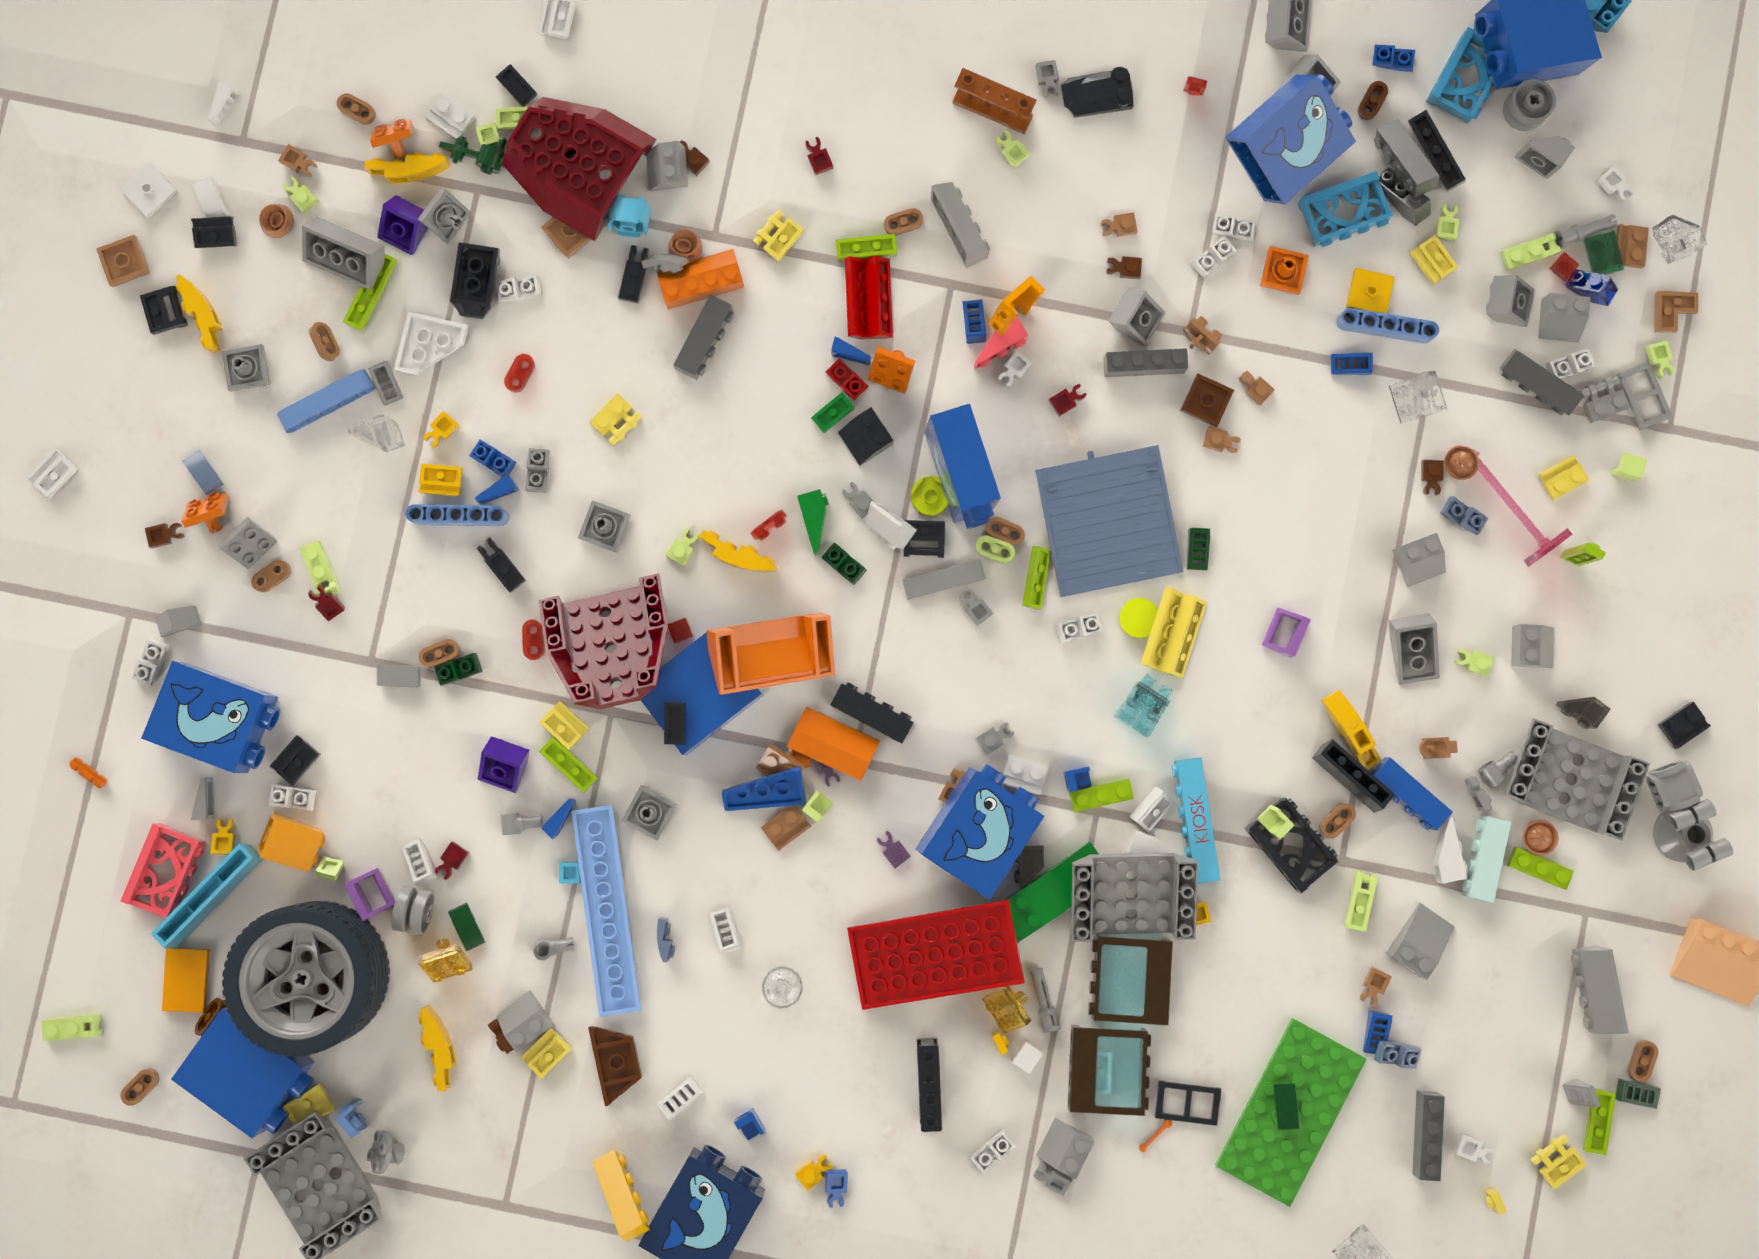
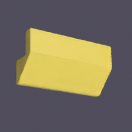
(1173, 632)

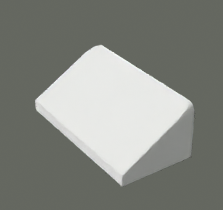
(1152, 809)

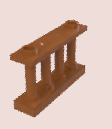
(994, 101)

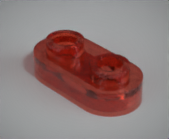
(516, 372)
(776, 520)
(533, 640)

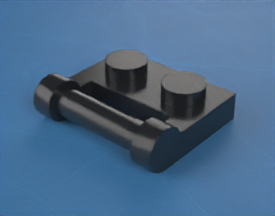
(157, 312)
(926, 532)

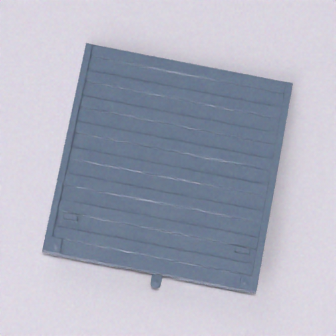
(1109, 520)

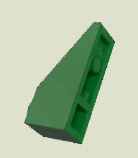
(814, 513)

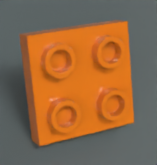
(393, 135)
(1284, 270)
(891, 369)
(206, 511)

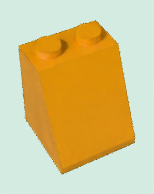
(290, 842)

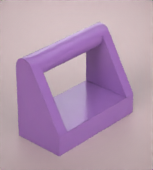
(1296, 637)
(360, 900)

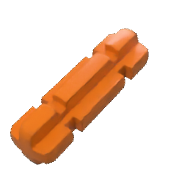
(88, 773)

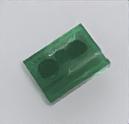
(1604, 253)

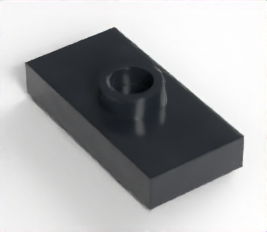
(516, 85)
(675, 723)

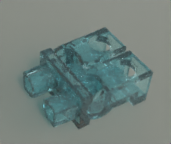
(1145, 699)

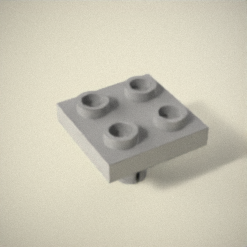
(444, 215)
(245, 368)
(604, 526)
(247, 543)
(649, 812)

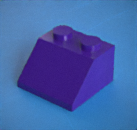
(400, 224)
(502, 764)

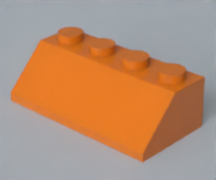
(700, 278)

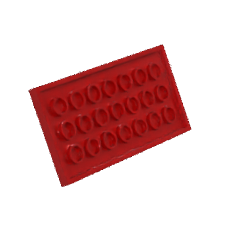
(936, 954)

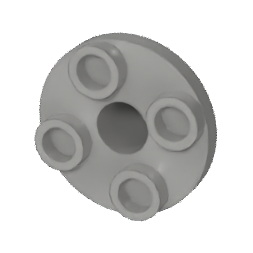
(384, 1152)

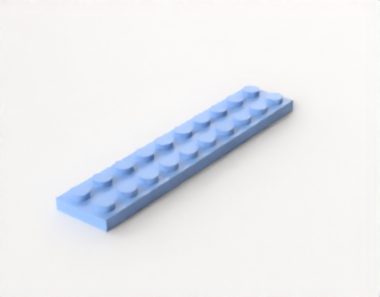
(606, 910)

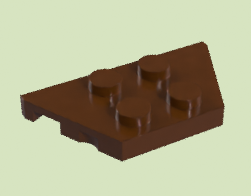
(615, 1061)

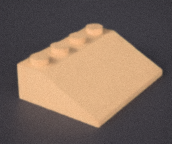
(1718, 961)

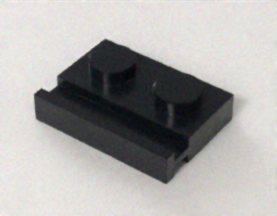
(213, 232)
(1684, 725)
(295, 760)

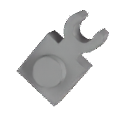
(1048, 74)
(859, 502)
(977, 610)
(992, 740)
(1480, 797)
(1055, 1179)

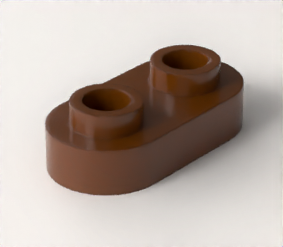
(1372, 101)
(209, 1015)

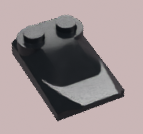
(1098, 93)
(474, 279)

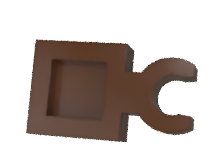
(695, 159)
(1128, 267)
(1432, 472)
(161, 535)
(501, 1042)

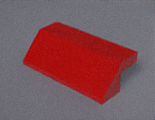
(868, 298)

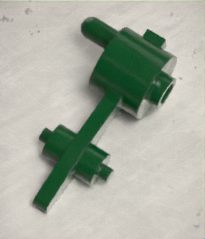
(488, 159)

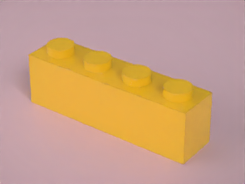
(621, 1195)

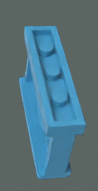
(1444, 88)
(1361, 187)

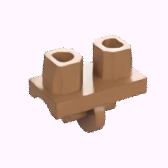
(1201, 336)
(1437, 747)

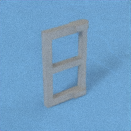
(1656, 391)

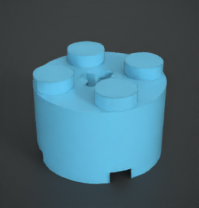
(629, 216)

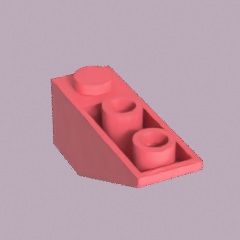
(999, 345)

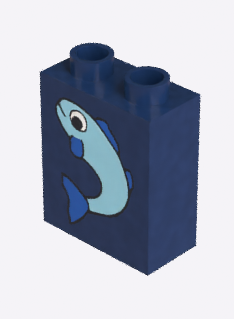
(704, 1209)

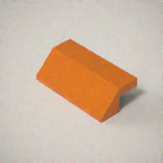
(833, 743)

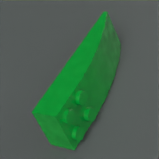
(1045, 895)

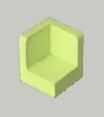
(1630, 467)
(817, 806)
(1275, 822)

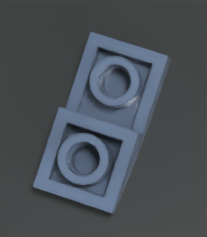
(203, 472)
(1464, 516)
(665, 946)
(1397, 1053)

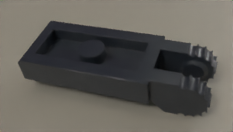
(633, 277)
(502, 567)

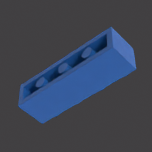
(1412, 795)

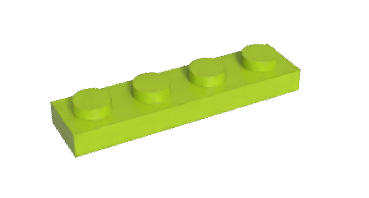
(366, 300)

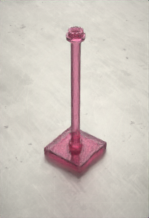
(1544, 543)

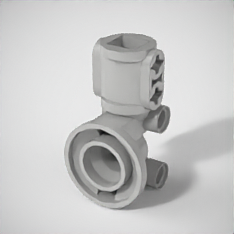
(1678, 798)

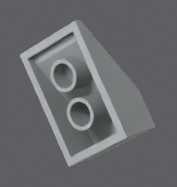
(1415, 648)
(1421, 942)

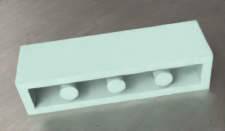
(1486, 858)

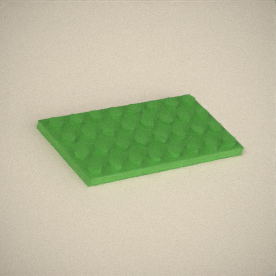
(1323, 1078)

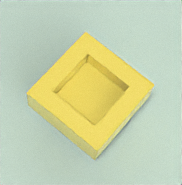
(1494, 1201)

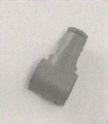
(1495, 771)
(516, 823)
(553, 947)

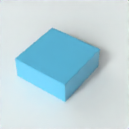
(569, 873)

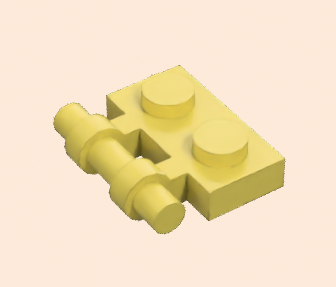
(782, 240)
(611, 415)
(1563, 1166)

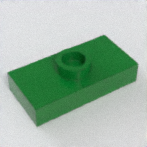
(832, 413)

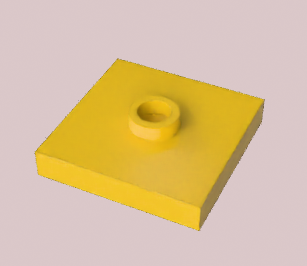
(1370, 291)

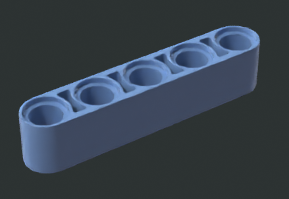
(1397, 325)
(325, 401)
(448, 511)

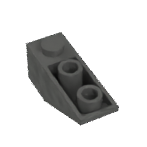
(1411, 208)

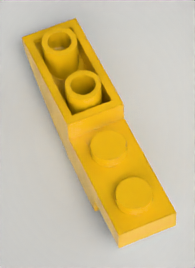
(413, 169)
(200, 308)
(745, 558)
(1352, 728)
(436, 1038)

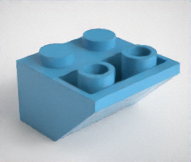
(1605, 13)

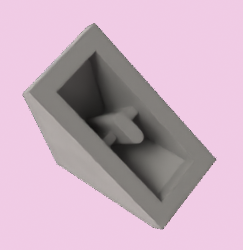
(177, 620)

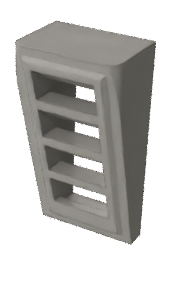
(385, 365)
(204, 800)
(1581, 1093)

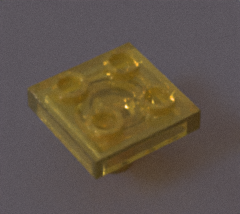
(445, 962)
(1007, 1009)

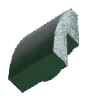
(844, 563)
(458, 669)
(466, 926)
(1286, 1106)

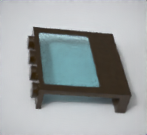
(1130, 980)
(1108, 1071)

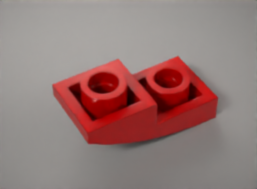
(846, 379)

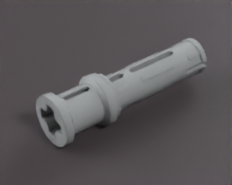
(1577, 232)
(1046, 1009)

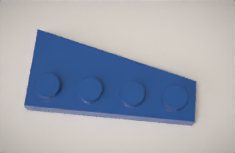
(770, 791)

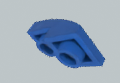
(1394, 59)
(492, 458)

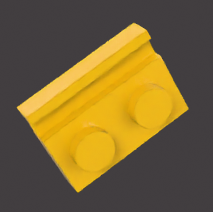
(440, 480)

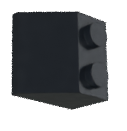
(866, 436)

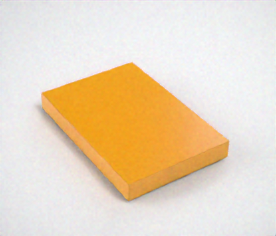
(185, 980)

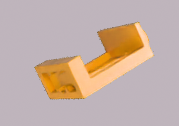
(1023, 298)

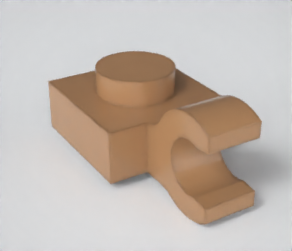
(1257, 389)

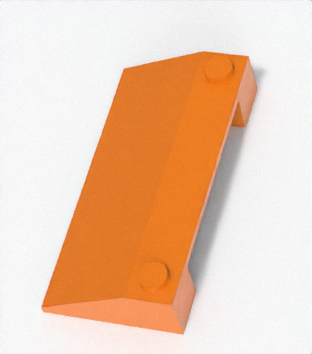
(771, 652)

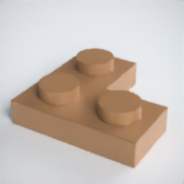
(1669, 305)

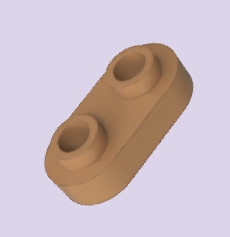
(357, 109)
(902, 220)
(325, 343)
(1005, 530)
(270, 577)
(440, 653)
(1337, 822)
(1644, 1061)
(140, 1085)

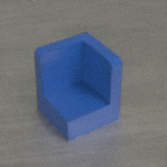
(1077, 779)
(750, 1124)

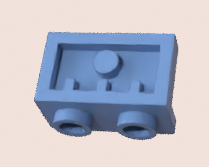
(350, 1121)

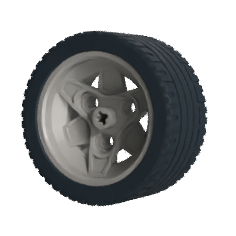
(256, 1001)

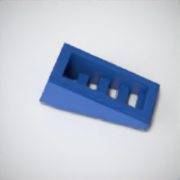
(978, 333)
(848, 352)
(1369, 364)
(499, 489)
(556, 822)
(1387, 1021)

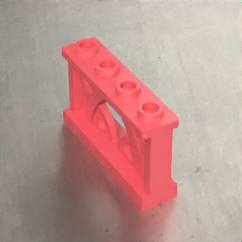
(154, 842)

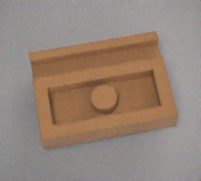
(1632, 244)
(776, 761)
(786, 827)

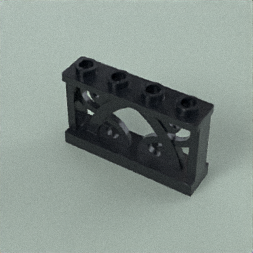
(1294, 874)
(929, 1085)

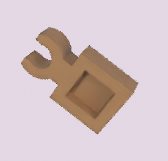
(296, 159)
(1123, 225)
(1217, 439)
(1377, 983)

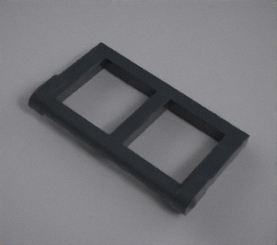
(1185, 1117)

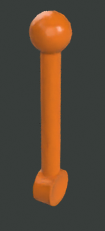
(1167, 1124)

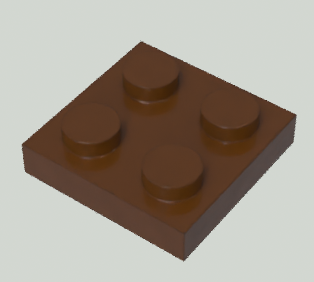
(1207, 400)

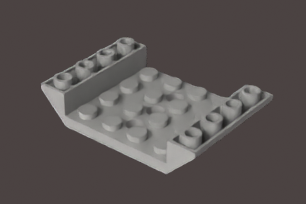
(1603, 785)
(1163, 899)
(328, 1214)

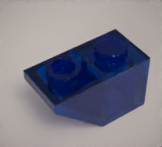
(1596, 286)

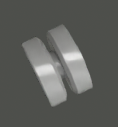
(1529, 105)
(413, 910)

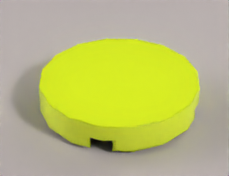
(924, 496)
(1138, 617)

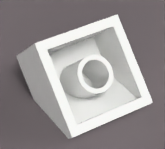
(889, 526)

